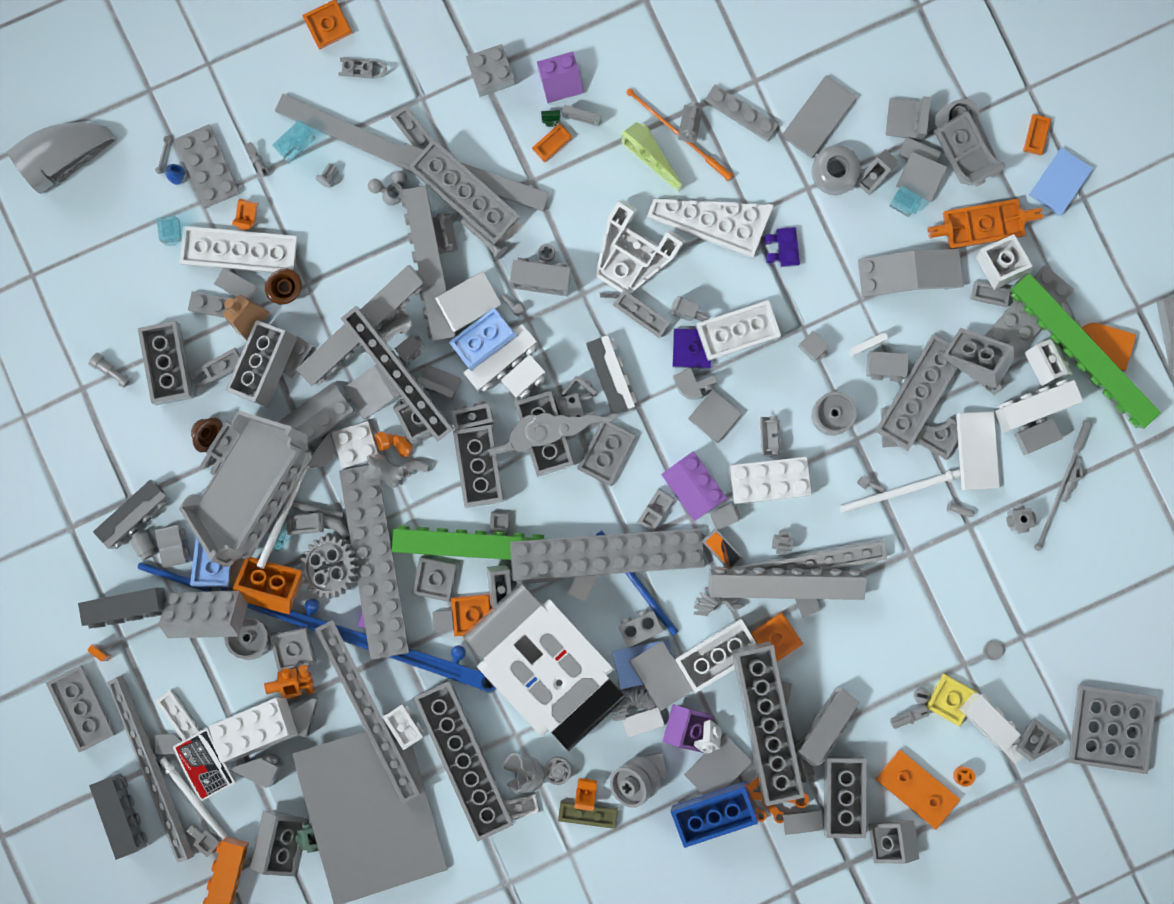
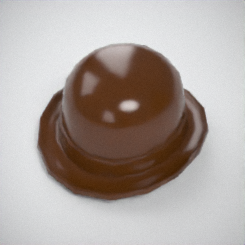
(283, 286)
(204, 433)

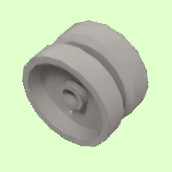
(843, 407)
(257, 644)
(635, 782)

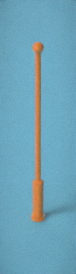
(710, 160)

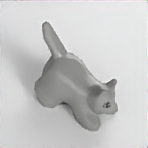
(383, 470)

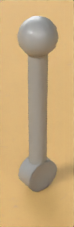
(167, 139)

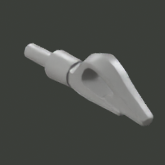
(1071, 482)

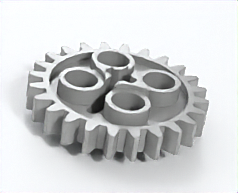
(333, 584)

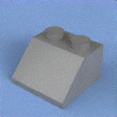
(261, 770)
(894, 842)

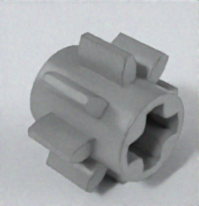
(782, 542)

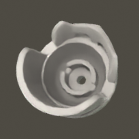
(528, 773)

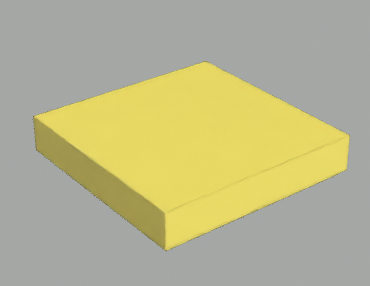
(948, 698)

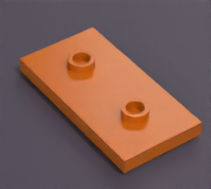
(917, 789)

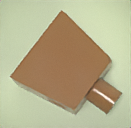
(243, 313)

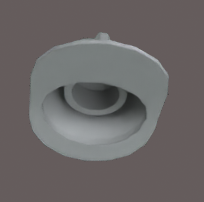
(954, 109)

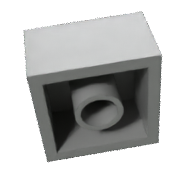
(490, 70)

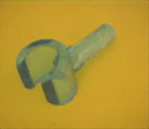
(279, 544)

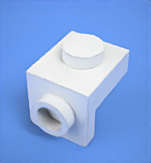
(711, 738)

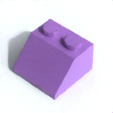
(560, 77)
(685, 727)

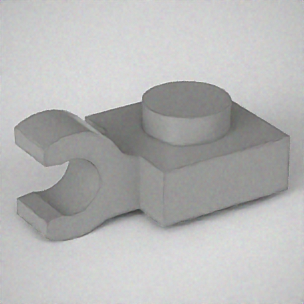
(205, 842)

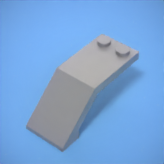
(910, 272)

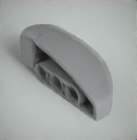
(58, 152)

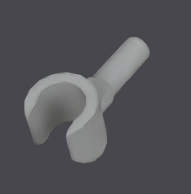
(517, 309)
(865, 481)

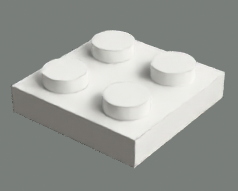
(354, 444)

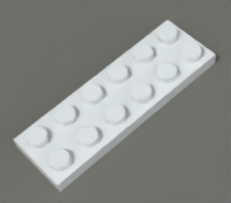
(237, 249)

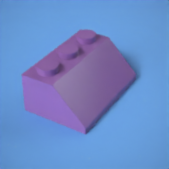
(693, 486)

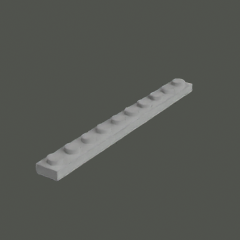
(367, 711)
(150, 769)

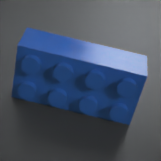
(714, 814)

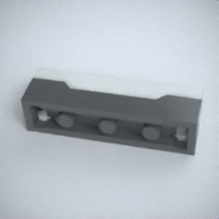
(610, 375)

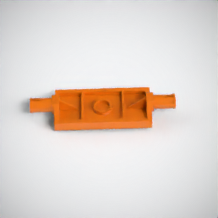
(984, 223)

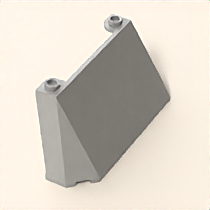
(247, 488)

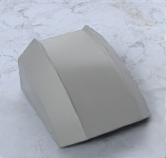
(412, 425)

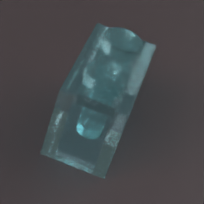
(294, 141)

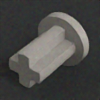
(327, 175)

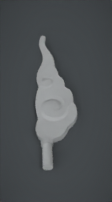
(545, 429)

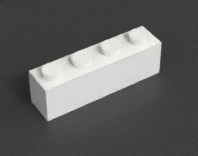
(500, 361)

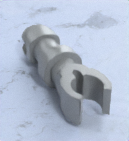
(256, 159)

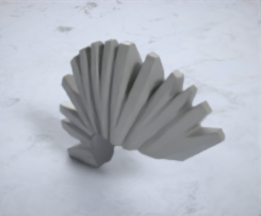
(709, 603)
(633, 700)

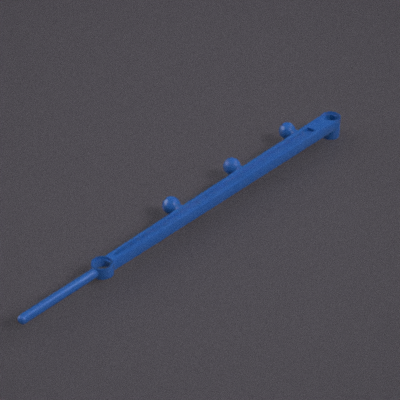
(421, 660)

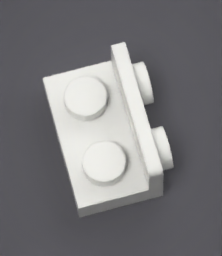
(403, 727)

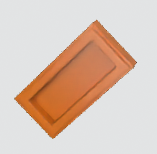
(1037, 134)
(552, 142)

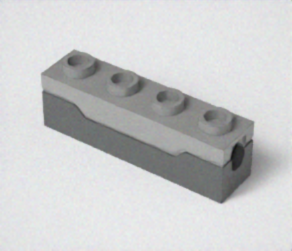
(131, 515)

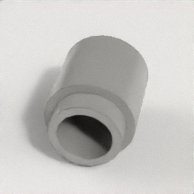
(142, 545)

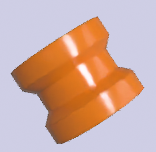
(966, 774)

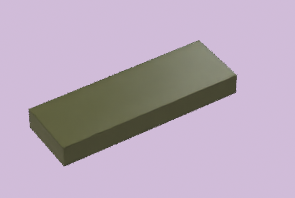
(600, 817)

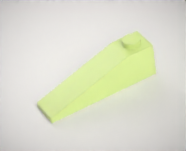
(643, 145)

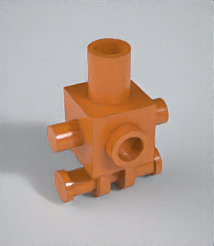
(291, 682)

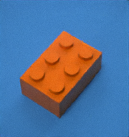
(269, 587)

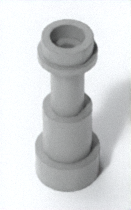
(98, 362)

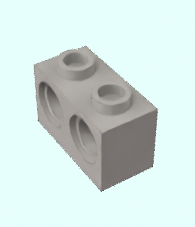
(641, 632)

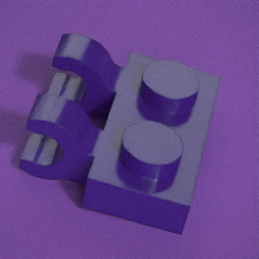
(787, 247)

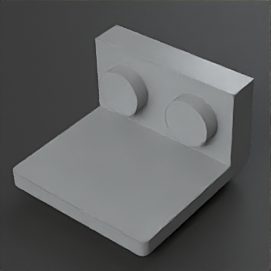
(908, 118)

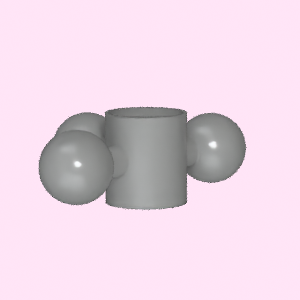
(399, 178)

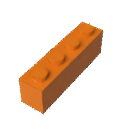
(226, 871)

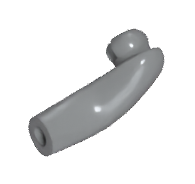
(335, 524)

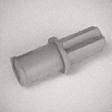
(909, 717)

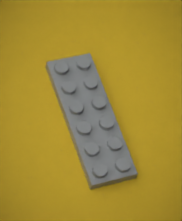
(463, 191)
(1015, 325)
(917, 395)

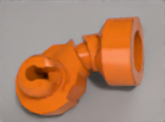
(401, 443)

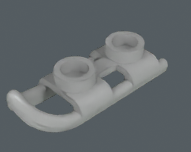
(366, 68)

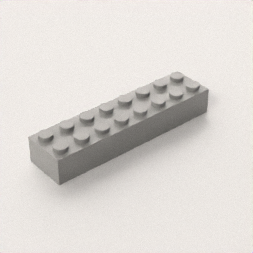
(767, 723)
(464, 761)

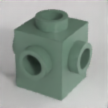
(302, 839)

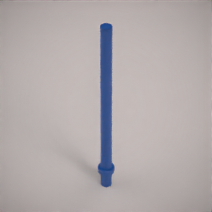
(649, 599)

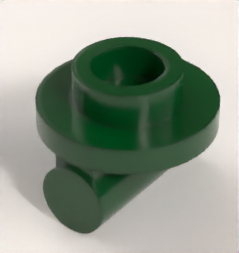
(550, 117)

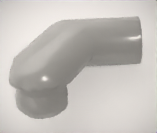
(413, 465)

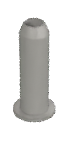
(959, 509)

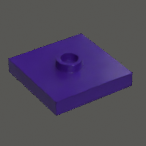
(688, 350)

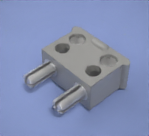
(687, 310)
(574, 409)

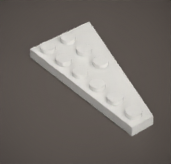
(721, 223)

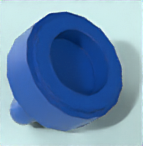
(175, 173)

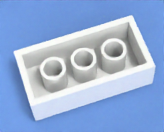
(1043, 403)
(769, 480)
(713, 656)
(253, 730)

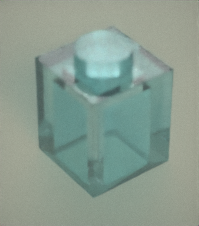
(905, 202)
(169, 230)

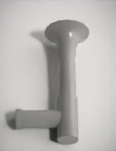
(497, 251)

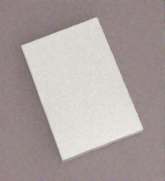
(468, 301)

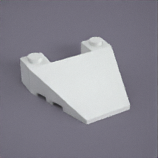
(629, 256)

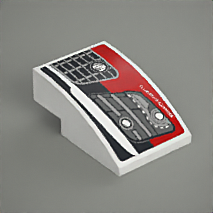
(202, 765)

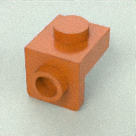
(245, 214)
(585, 794)

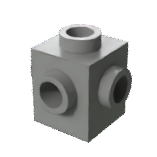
(1014, 519)

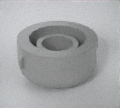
(828, 183)

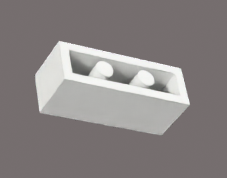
(990, 721)

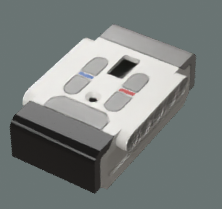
(544, 667)

